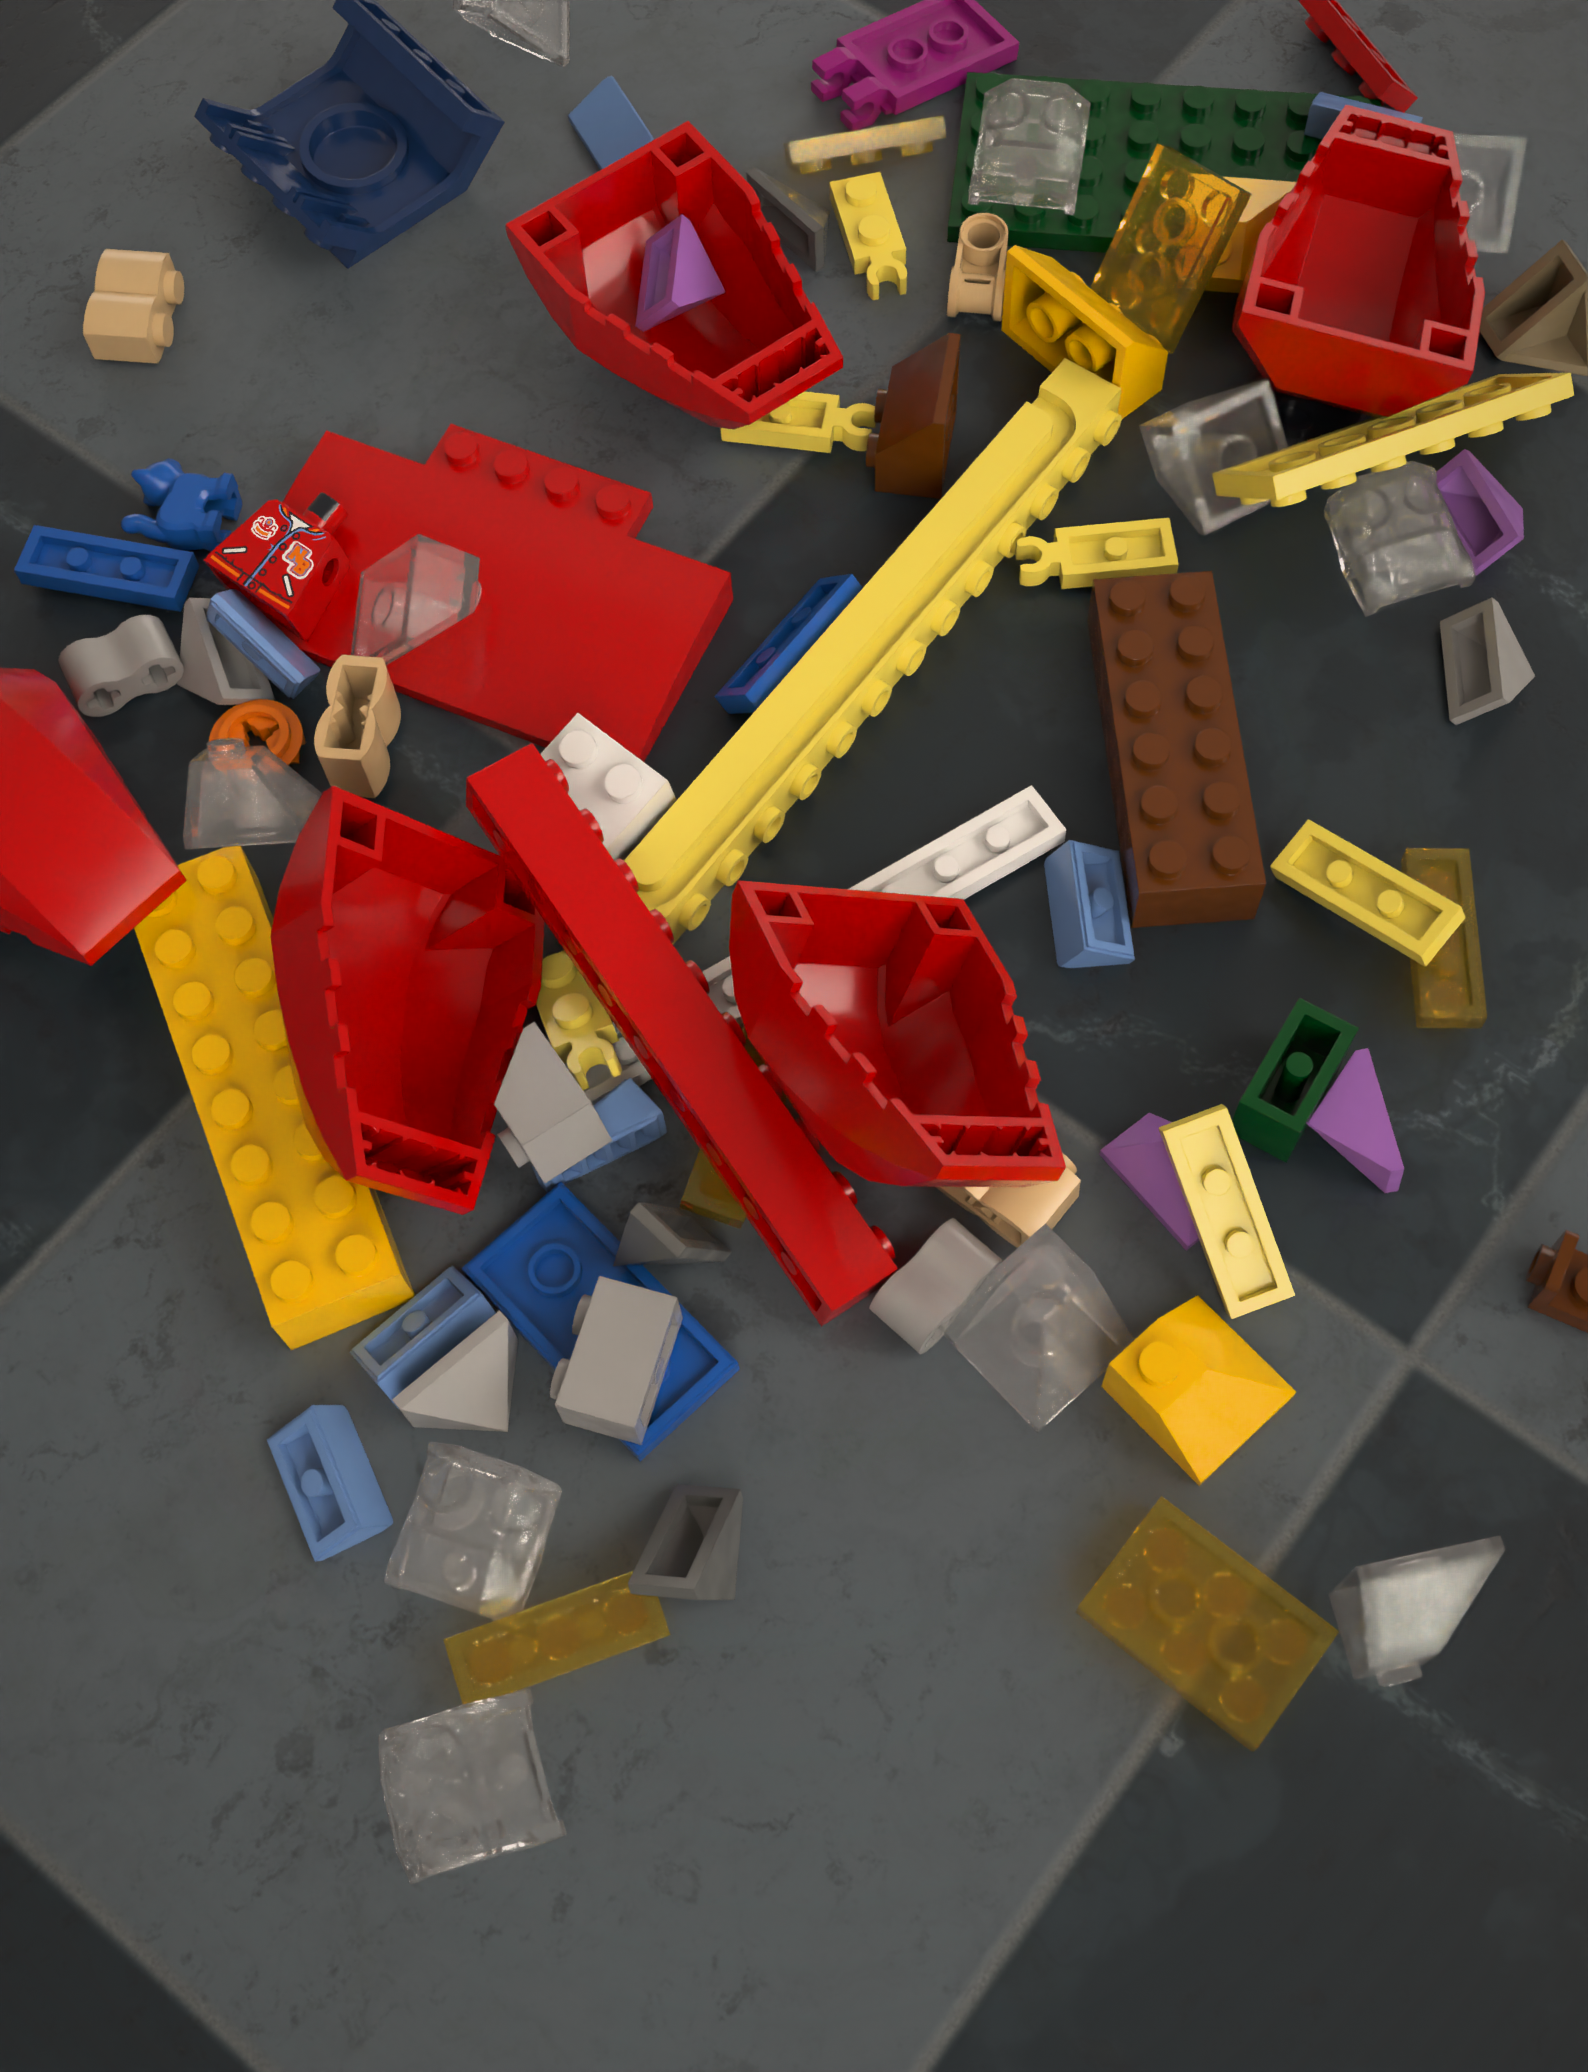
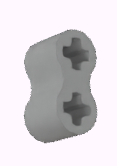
(120, 665)
(934, 1285)

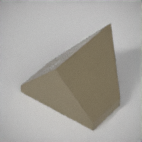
(1542, 315)

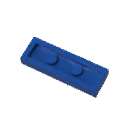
(107, 568)
(787, 644)

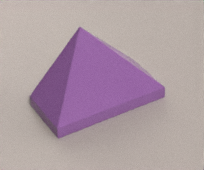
(674, 275)
(1481, 509)
(1358, 1123)
(1146, 1169)

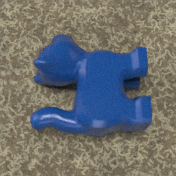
(188, 505)

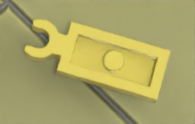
(870, 231)
(809, 424)
(1099, 553)
(575, 1019)

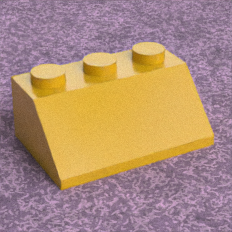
(1061, 318)

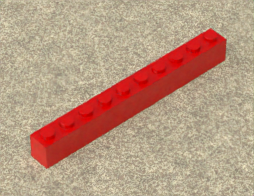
(680, 1034)

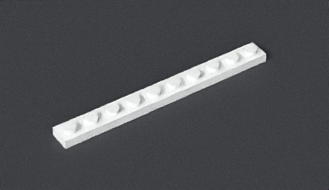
(946, 867)

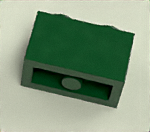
(1292, 1079)

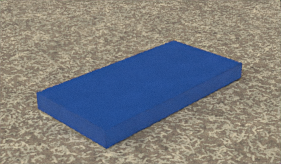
(543, 1270)

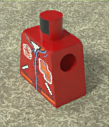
(285, 561)

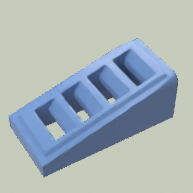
(631, 1123)

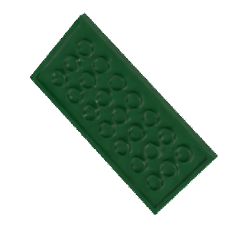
(1220, 128)

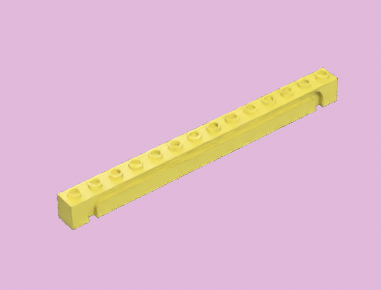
(870, 647)

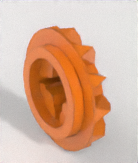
(265, 719)

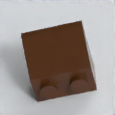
(916, 421)

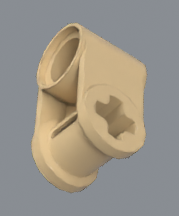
(979, 267)

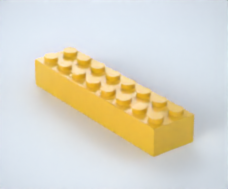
(307, 1232)

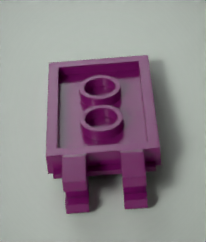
(911, 58)

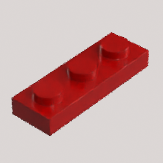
(1358, 54)

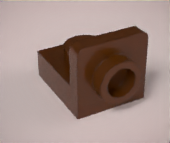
(1561, 1282)

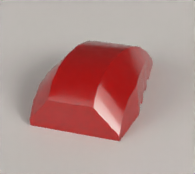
(1367, 272)
(716, 361)
(72, 837)
(401, 995)
(892, 1034)

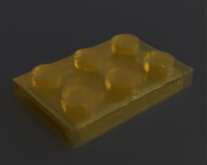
(1169, 244)
(1207, 1623)

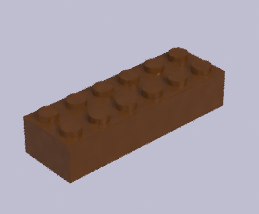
(1174, 751)

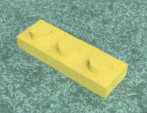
(1368, 892)
(1226, 1211)

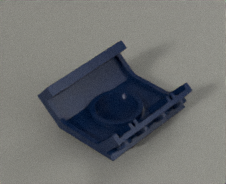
(363, 138)

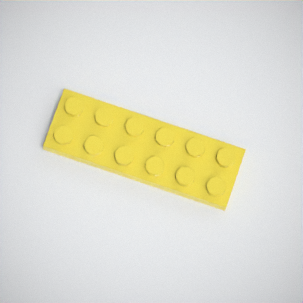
(1383, 443)

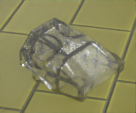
(1030, 145)
(1396, 537)
(474, 1532)
(466, 1786)

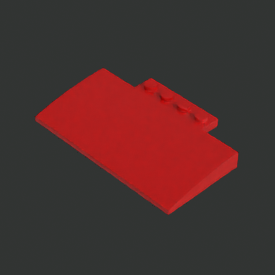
(568, 596)

